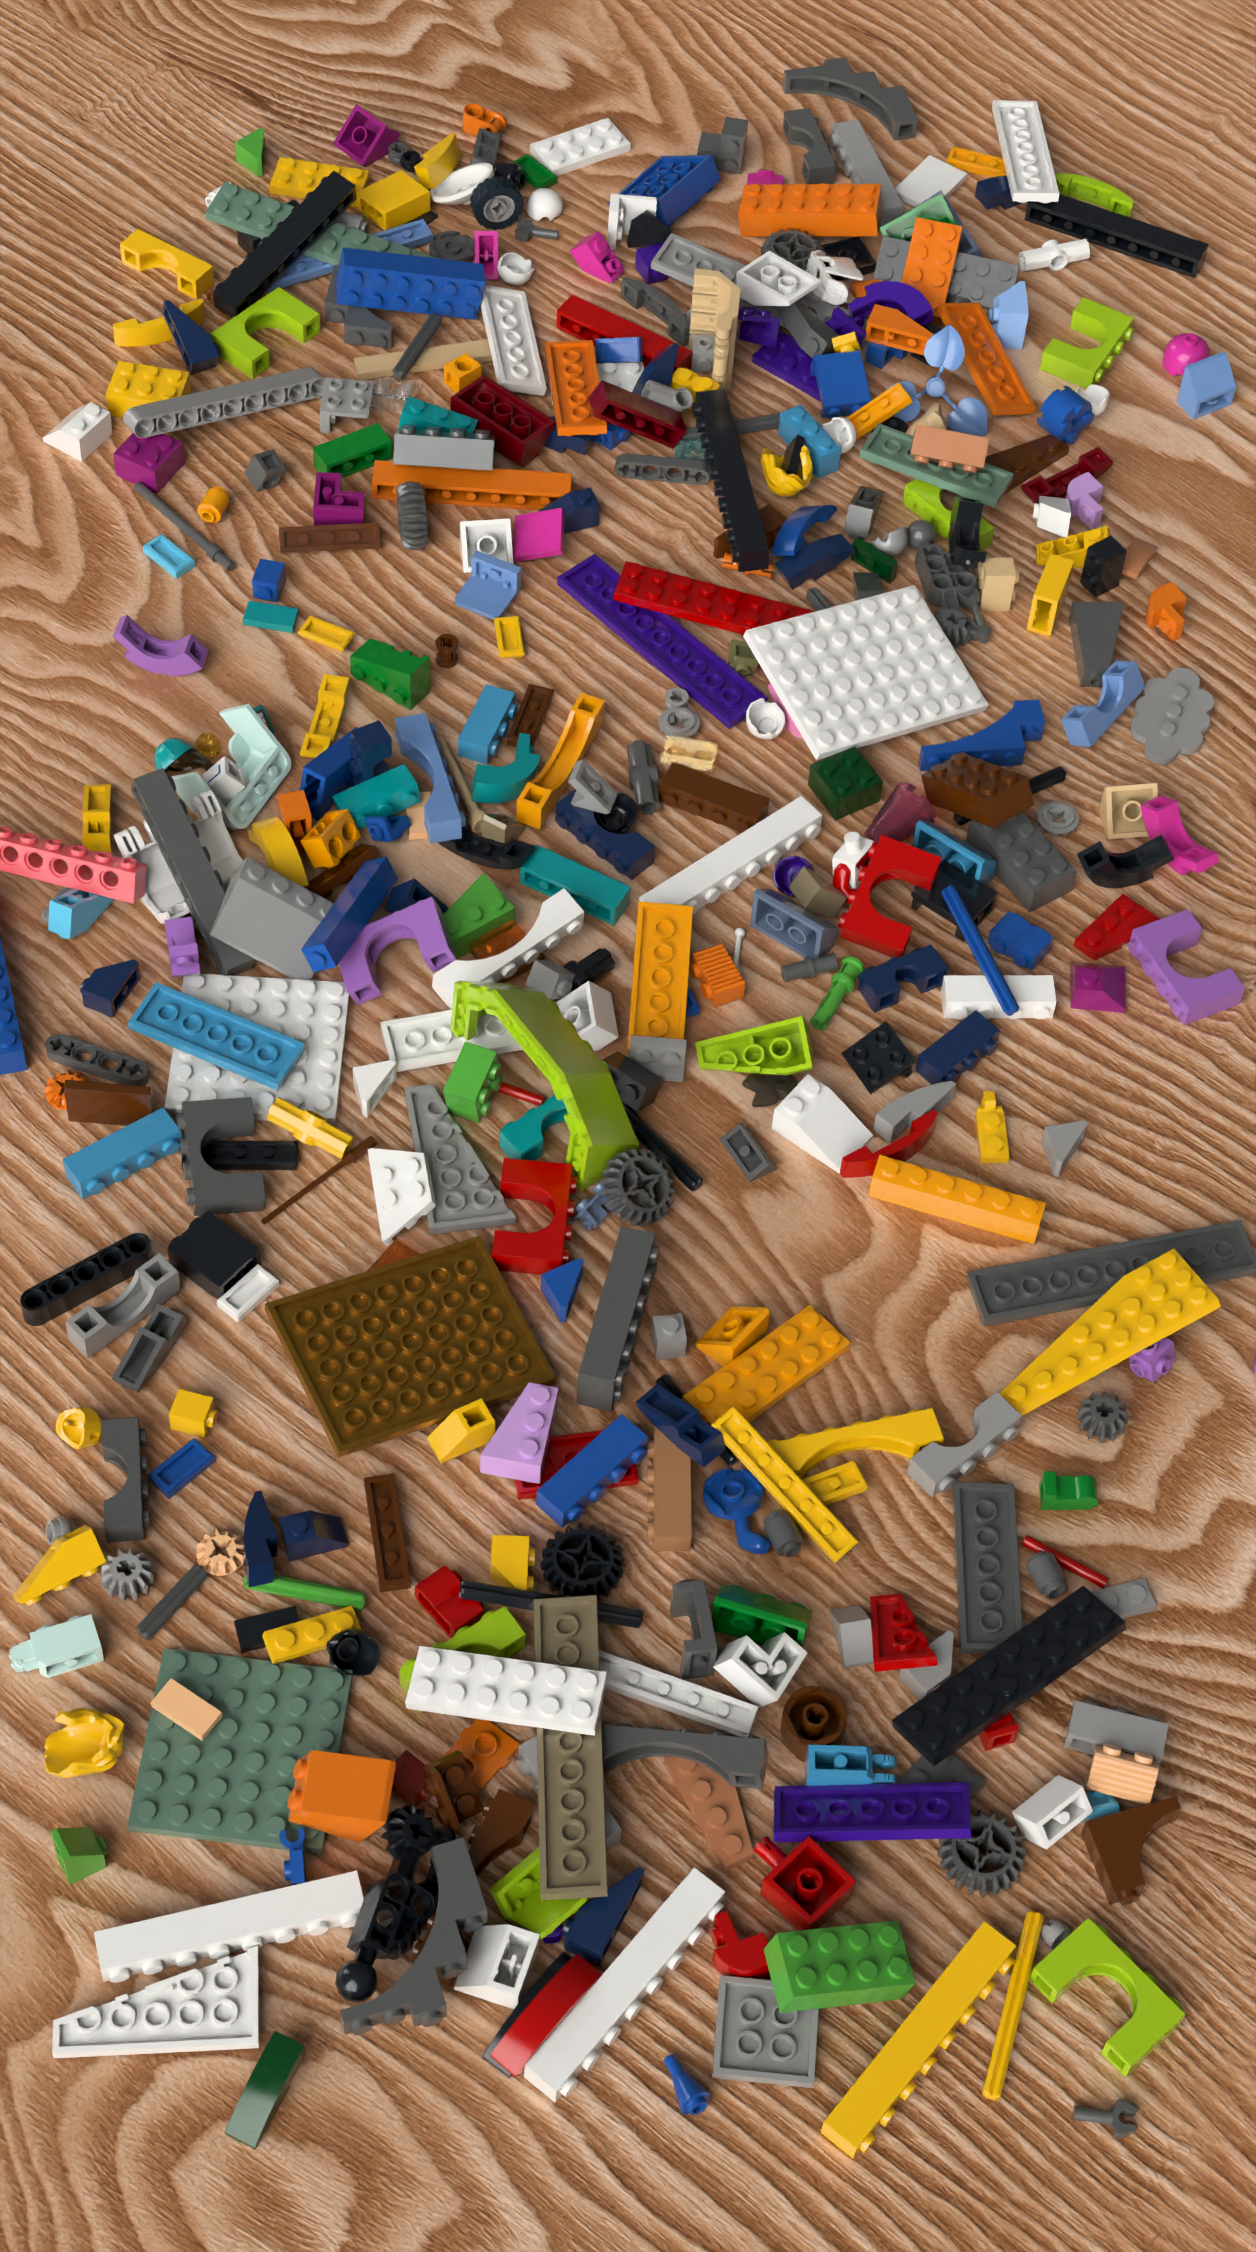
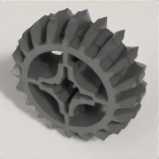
(792, 246)
(412, 515)
(629, 1171)
(994, 1857)

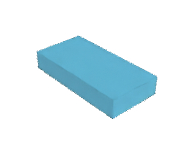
(168, 556)

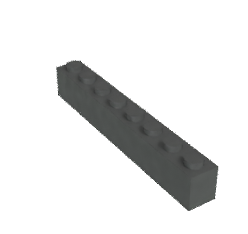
(187, 863)

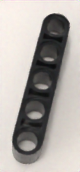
(79, 1290)

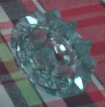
(684, 448)

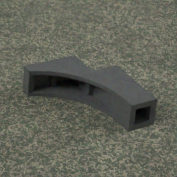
(360, 324)

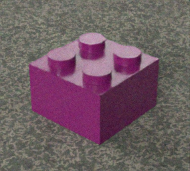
(149, 460)

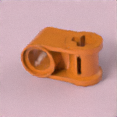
(479, 117)

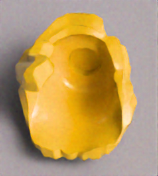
(778, 480)
(85, 1745)

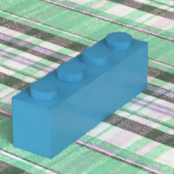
(122, 1153)

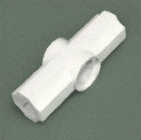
(1054, 255)

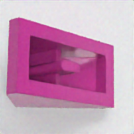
(487, 252)

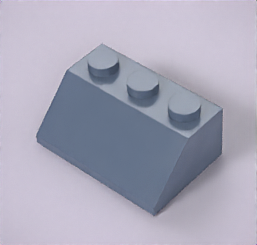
(791, 924)

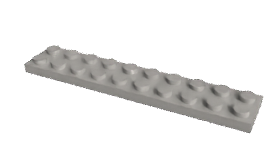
(680, 258)

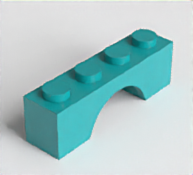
(525, 1136)

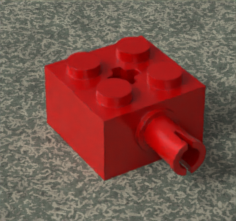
(793, 1875)

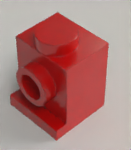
(1000, 1733)

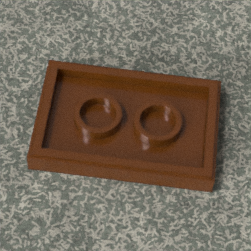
(107, 1102)

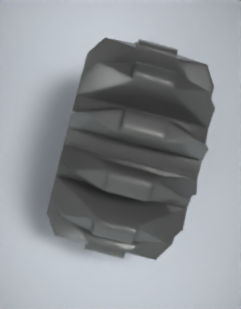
(1102, 1417)

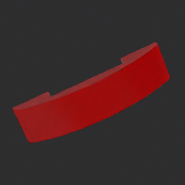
(863, 1162)
(544, 2014)

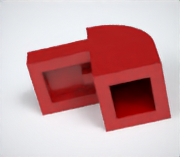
(737, 1957)

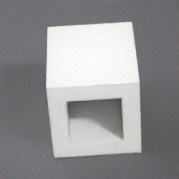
(225, 779)

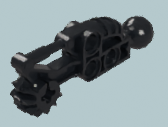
(399, 1923)

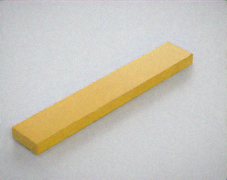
(784, 1485)

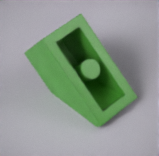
(79, 1852)

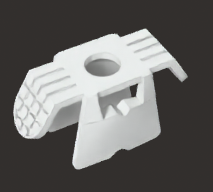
(831, 289)

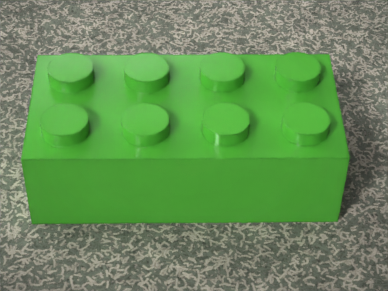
(839, 1966)

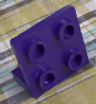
(758, 327)

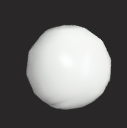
(544, 203)
(514, 269)
(1097, 396)
(842, 432)
(765, 719)

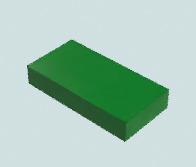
(536, 173)

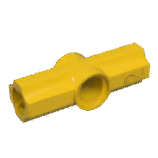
(310, 1127)

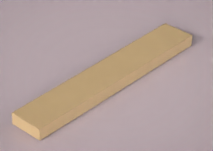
(430, 359)

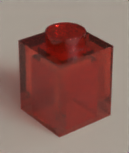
(409, 1780)

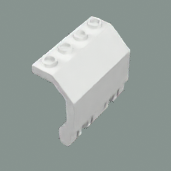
(161, 891)

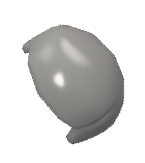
(892, 543)

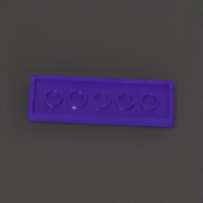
(872, 1812)

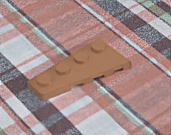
(715, 1809)

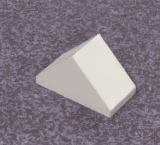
(372, 1083)

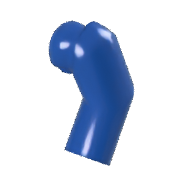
(750, 1540)

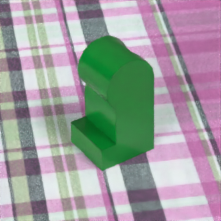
(1067, 1492)

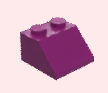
(365, 136)

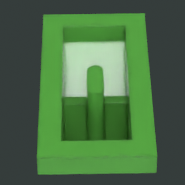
(251, 151)

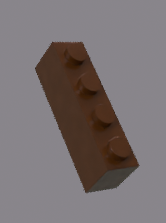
(712, 798)

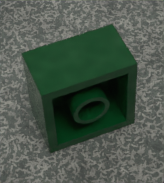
(845, 783)

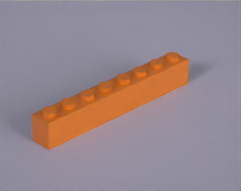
(473, 487)

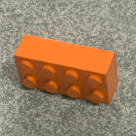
(932, 260)

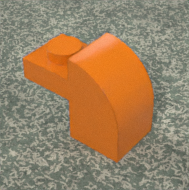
(1165, 610)

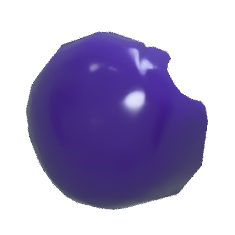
(786, 871)

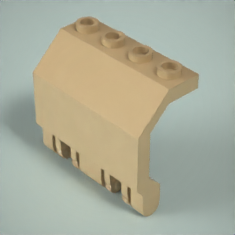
(716, 313)

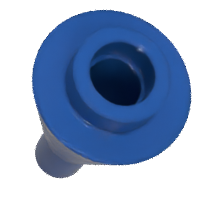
(690, 2094)

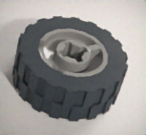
(496, 203)

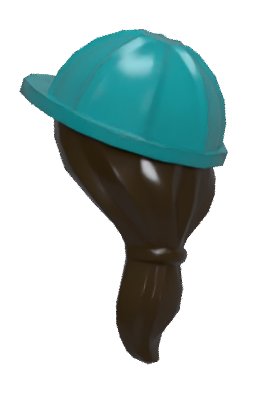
(179, 756)

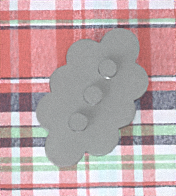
(1172, 716)

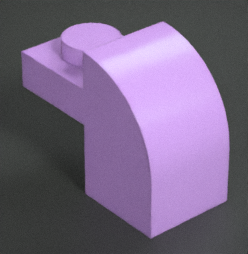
(1084, 499)

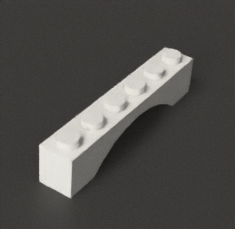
(557, 918)

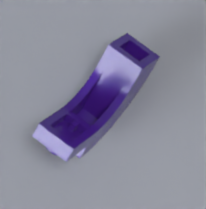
(895, 296)

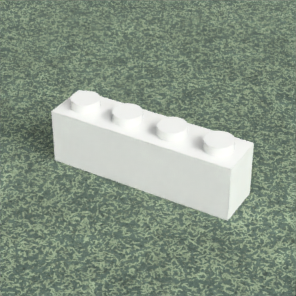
(971, 993)

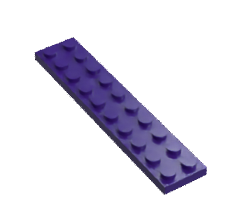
(662, 643)

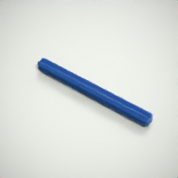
(980, 950)

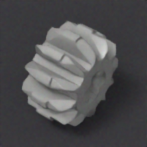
(139, 1574)

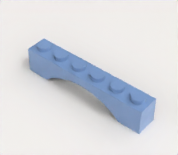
(441, 812)

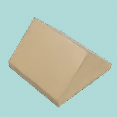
(1122, 810)

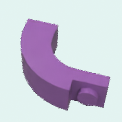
(157, 655)
(182, 947)

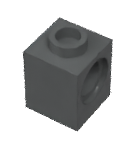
(265, 470)

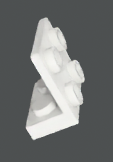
(623, 210)

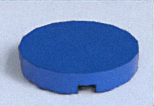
(732, 1494)

